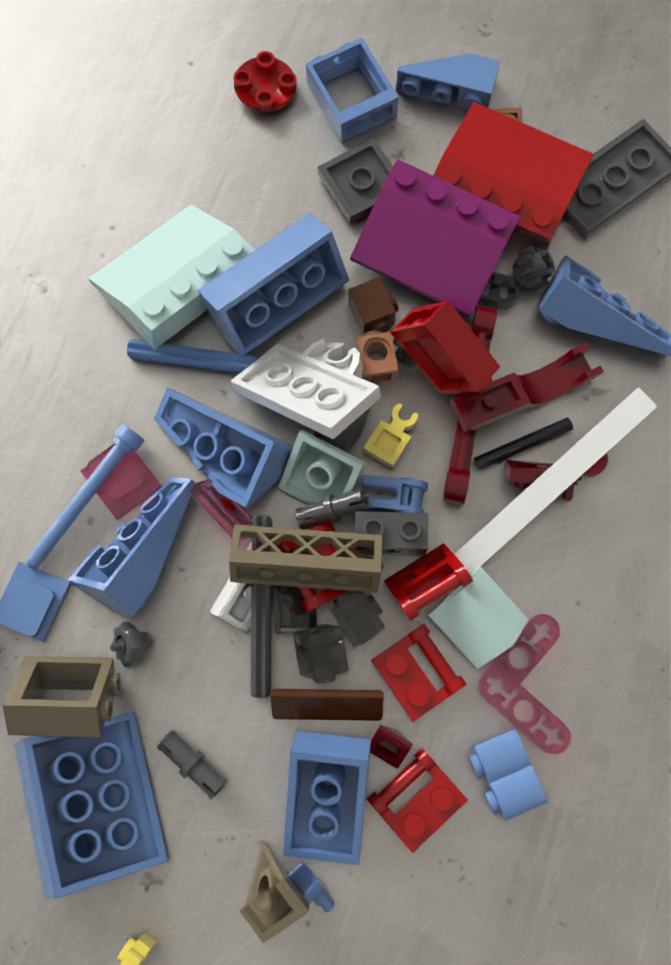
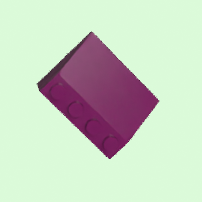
(434, 237)

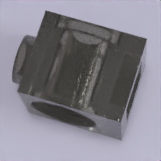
(321, 652)

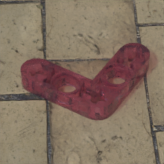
(514, 677)

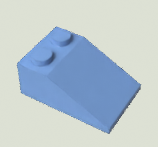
(326, 797)

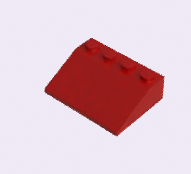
(515, 169)

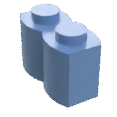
(508, 775)

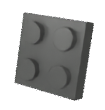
(356, 178)

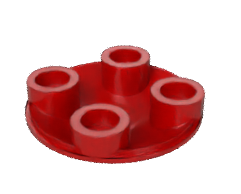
(265, 83)

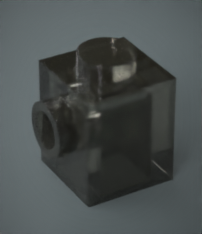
(357, 617)

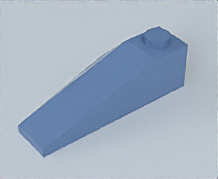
(583, 306)
(231, 453)
(131, 563)

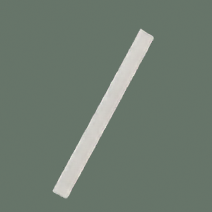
(555, 480)

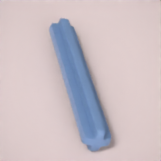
(189, 356)

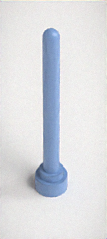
(124, 443)

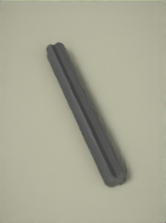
(260, 627)

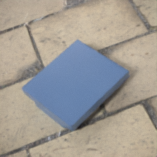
(32, 601)

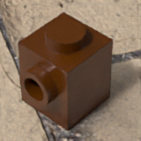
(373, 306)

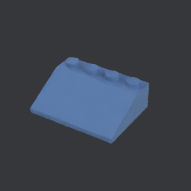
(90, 807)

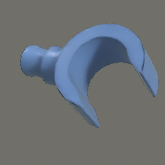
(311, 886)

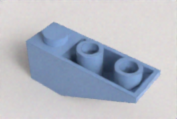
(451, 80)

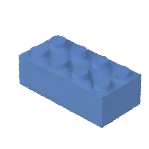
(275, 284)

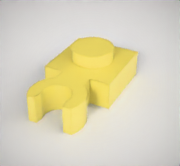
(389, 440)
(137, 951)

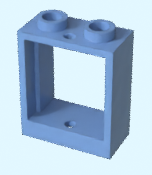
(364, 114)

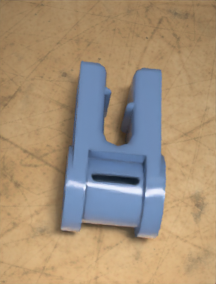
(400, 488)

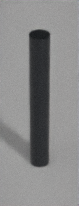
(523, 443)

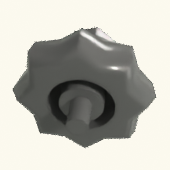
(129, 644)

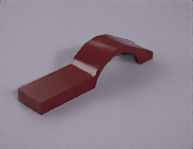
(524, 391)

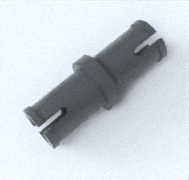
(332, 508)
(192, 764)

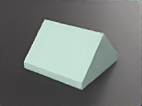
(319, 470)
(479, 619)

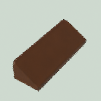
(327, 704)

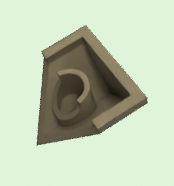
(273, 897)

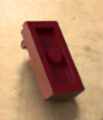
(525, 473)

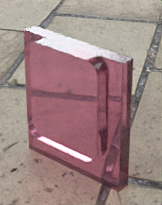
(126, 485)

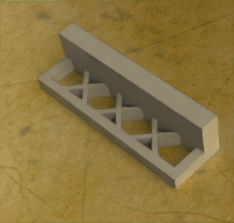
(305, 565)

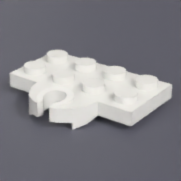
(310, 386)

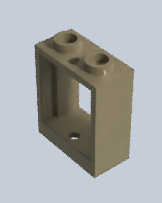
(67, 718)

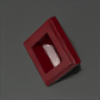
(390, 745)

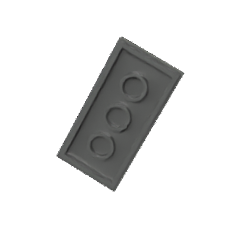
(619, 178)

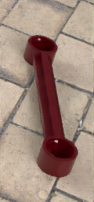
(463, 443)

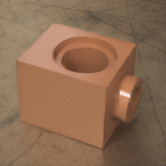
(378, 371)

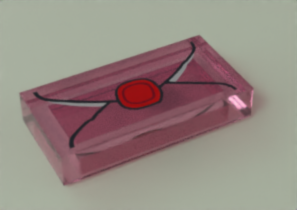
(221, 508)

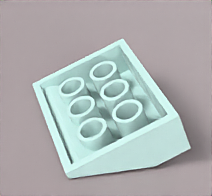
(160, 276)

